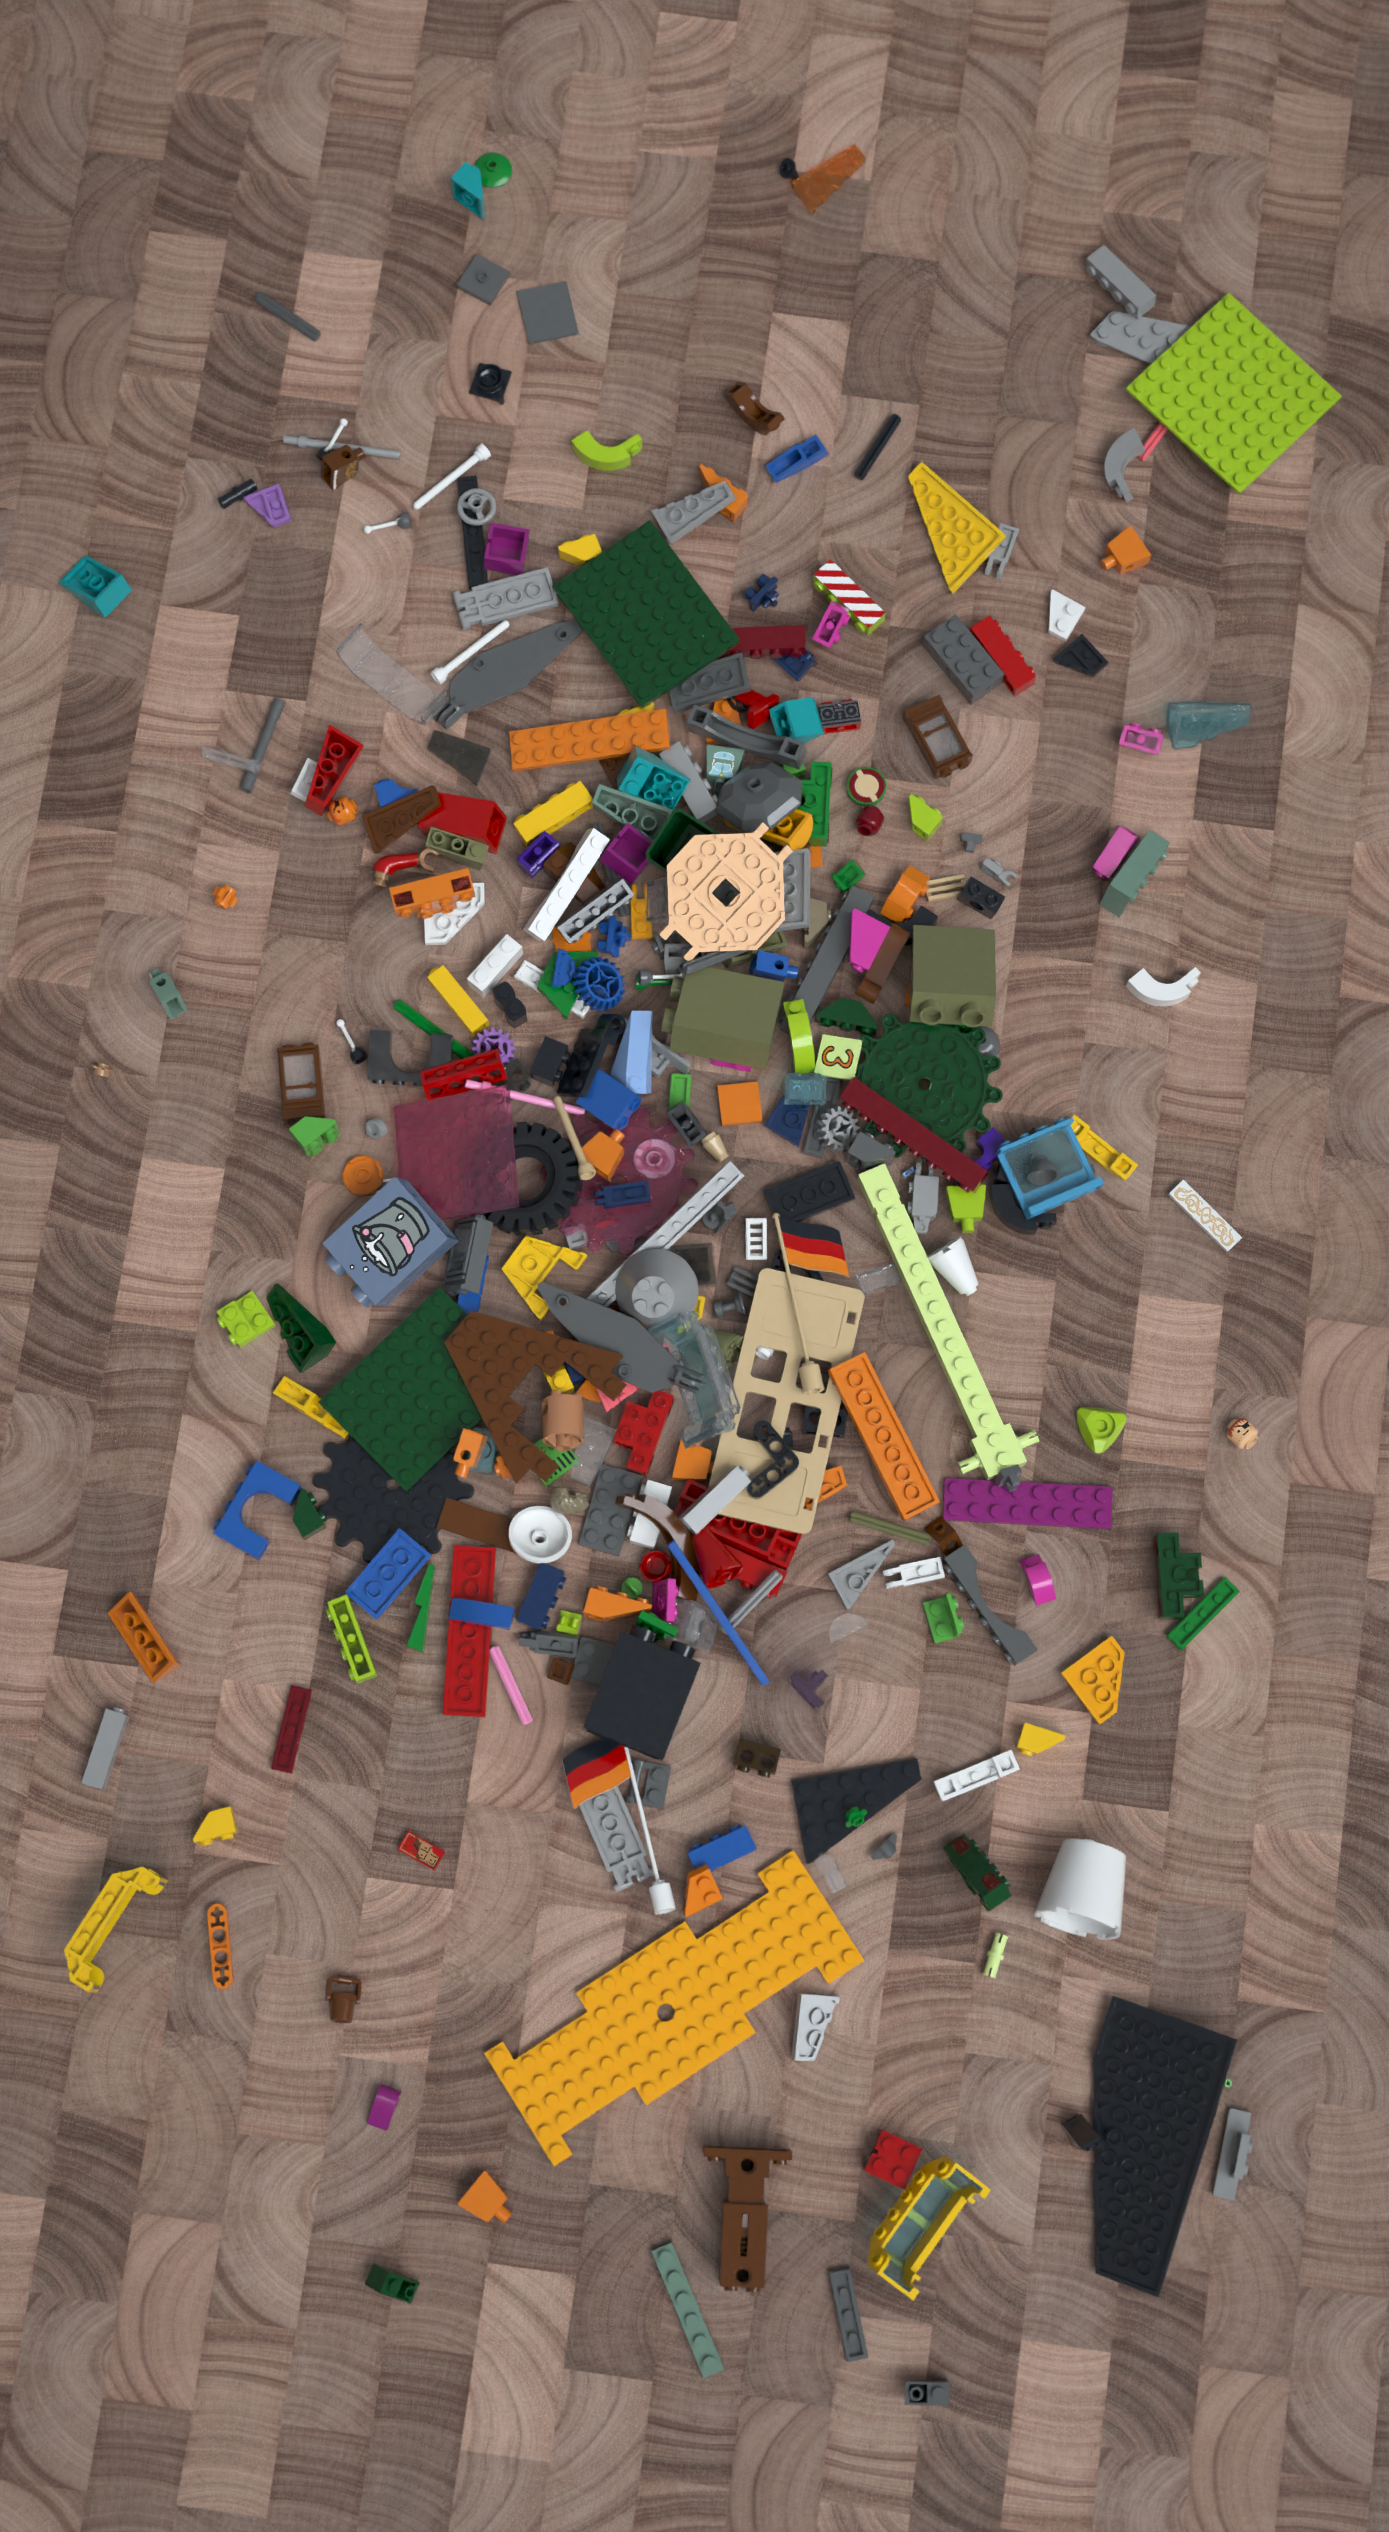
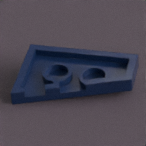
(788, 1121)

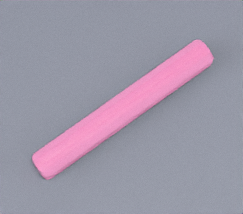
(510, 1685)

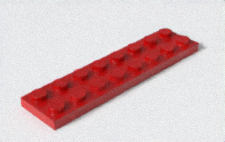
(469, 1643)

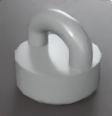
(376, 1128)

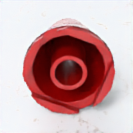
(714, 1559)

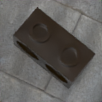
(758, 1751)

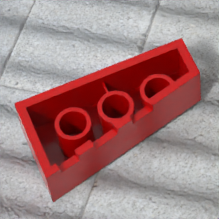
(333, 766)

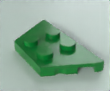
(562, 997)

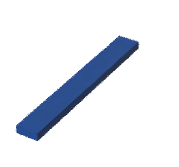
(717, 1611)

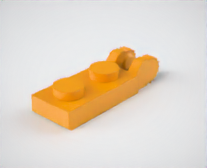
(640, 927)

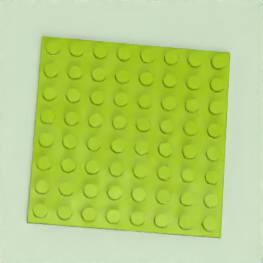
(1233, 393)

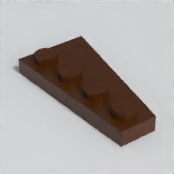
(397, 818)

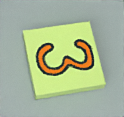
(838, 1057)

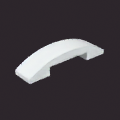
(976, 1775)

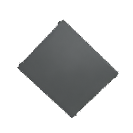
(547, 312)

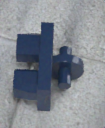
(766, 594)

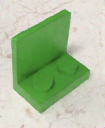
(943, 1618)

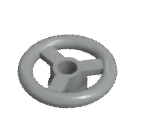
(476, 498)

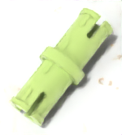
(995, 1955)

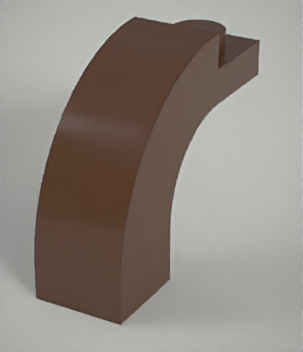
(751, 410)

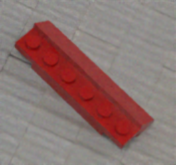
(757, 1540)

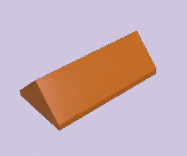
(143, 1637)

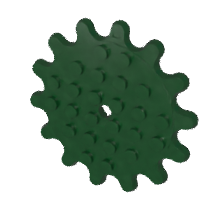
(944, 1058)

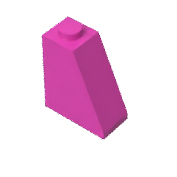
(1115, 852)
(864, 940)

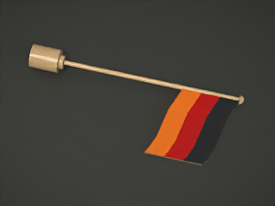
(814, 1249)

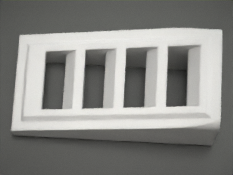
(756, 1256)

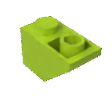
(923, 818)

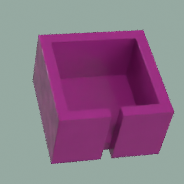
(506, 549)
(627, 854)

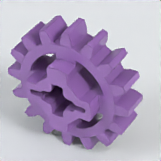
(487, 1044)

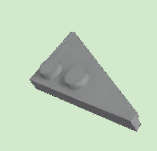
(855, 1575)

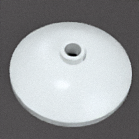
(544, 1525)

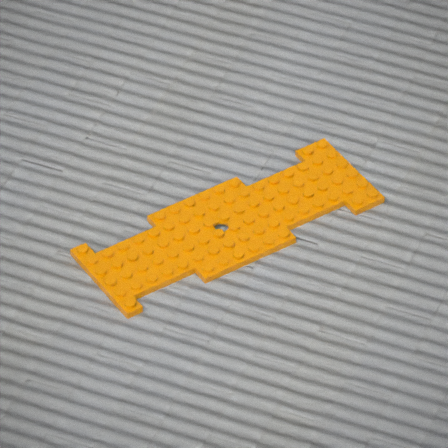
(705, 1982)

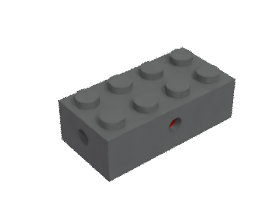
(963, 659)

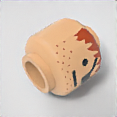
(1242, 1433)

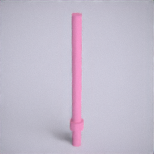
(525, 1097)

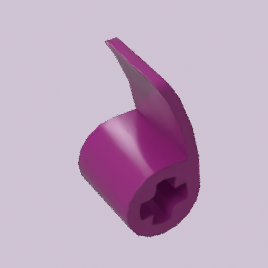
(384, 2107)

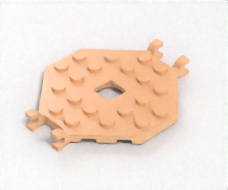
(749, 868)

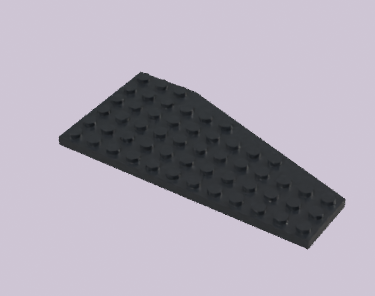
(1153, 2115)

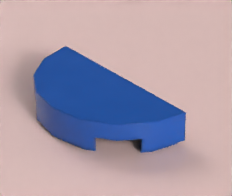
(564, 969)

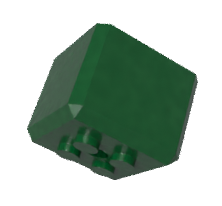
(674, 836)

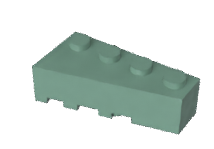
(625, 809)
(1135, 873)

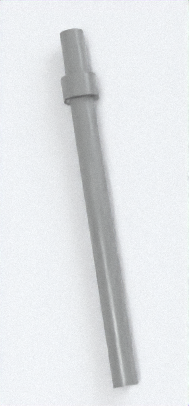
(303, 442)

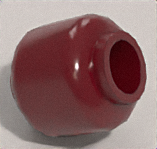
(869, 821)

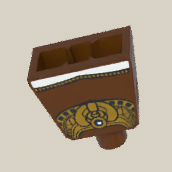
(340, 465)

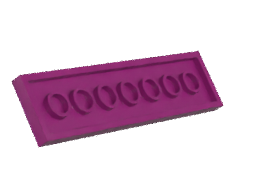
(1028, 1505)

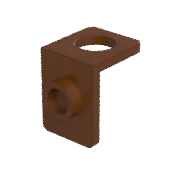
(942, 1534)

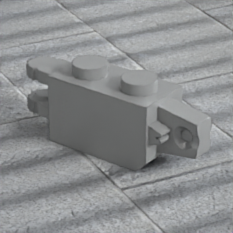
(924, 1199)

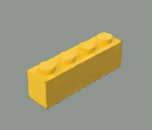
(554, 813)

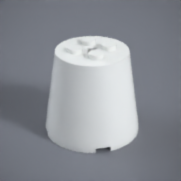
(1085, 1890)

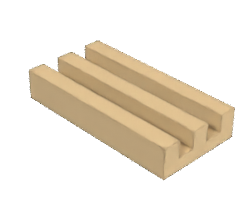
(961, 878)

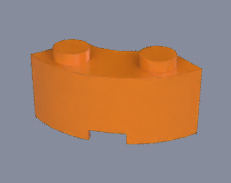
(905, 895)

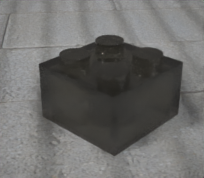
(701, 1260)

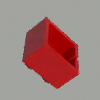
(893, 2160)

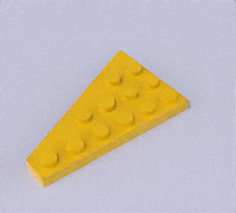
(956, 528)

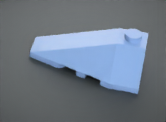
(634, 1056)

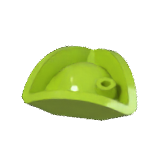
(1100, 1427)

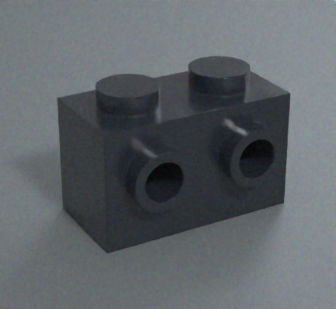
(549, 1062)

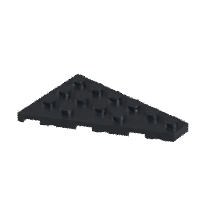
(826, 1799)

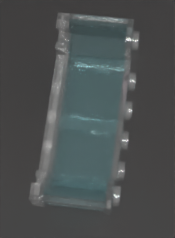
(698, 1349)

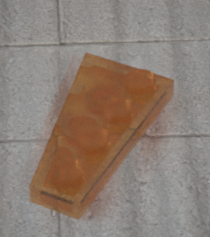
(824, 179)

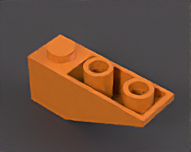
(735, 508)

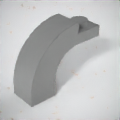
(1119, 455)

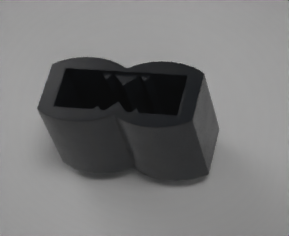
(511, 1006)

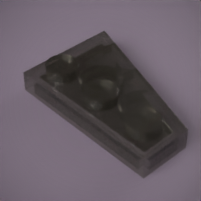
(462, 755)

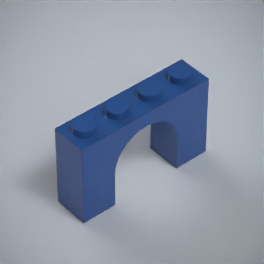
(259, 1481)

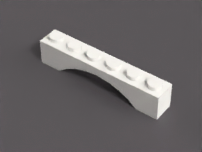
(555, 903)

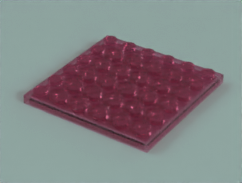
(460, 1152)

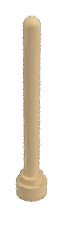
(585, 1169)

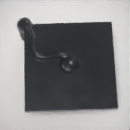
(490, 382)

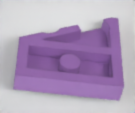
(270, 505)

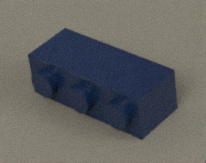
(541, 1597)

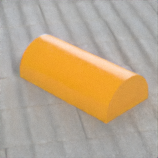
(791, 831)

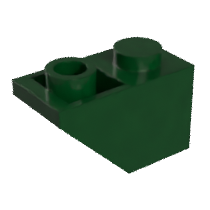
(306, 1516)
(391, 2283)

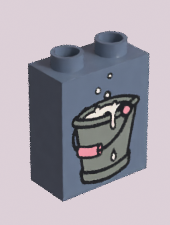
(388, 1243)

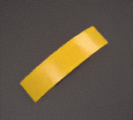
(1102, 1152)

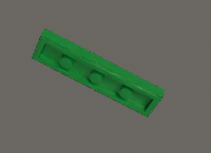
(1202, 1614)

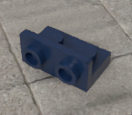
(797, 666)

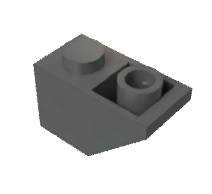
(927, 2392)

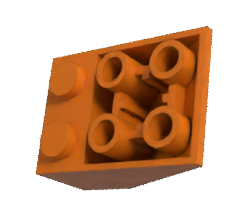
(611, 1607)

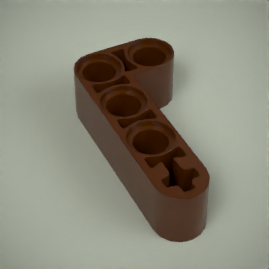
(882, 963)

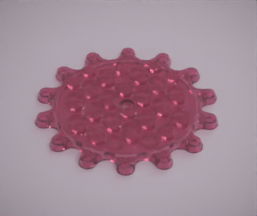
(646, 1157)

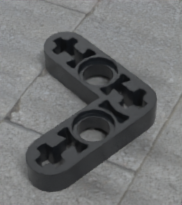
(779, 1458)

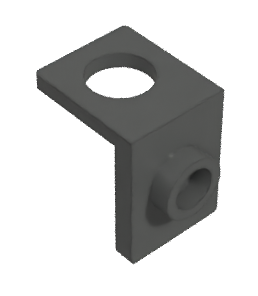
(658, 944)

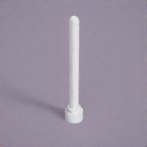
(480, 454)
(441, 673)

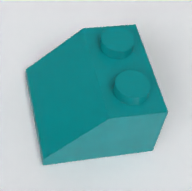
(468, 189)

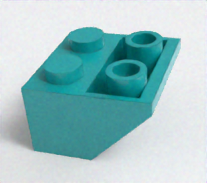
(797, 719)

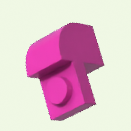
(1038, 1579)

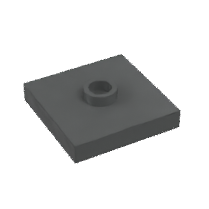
(483, 279)

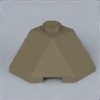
(818, 921)

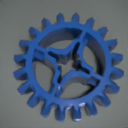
(599, 972)

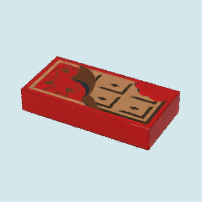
(421, 1850)

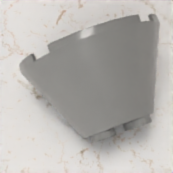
(656, 1287)

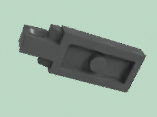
(550, 1643)

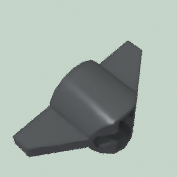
(887, 1849)

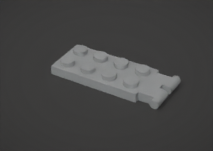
(506, 598)
(616, 1838)

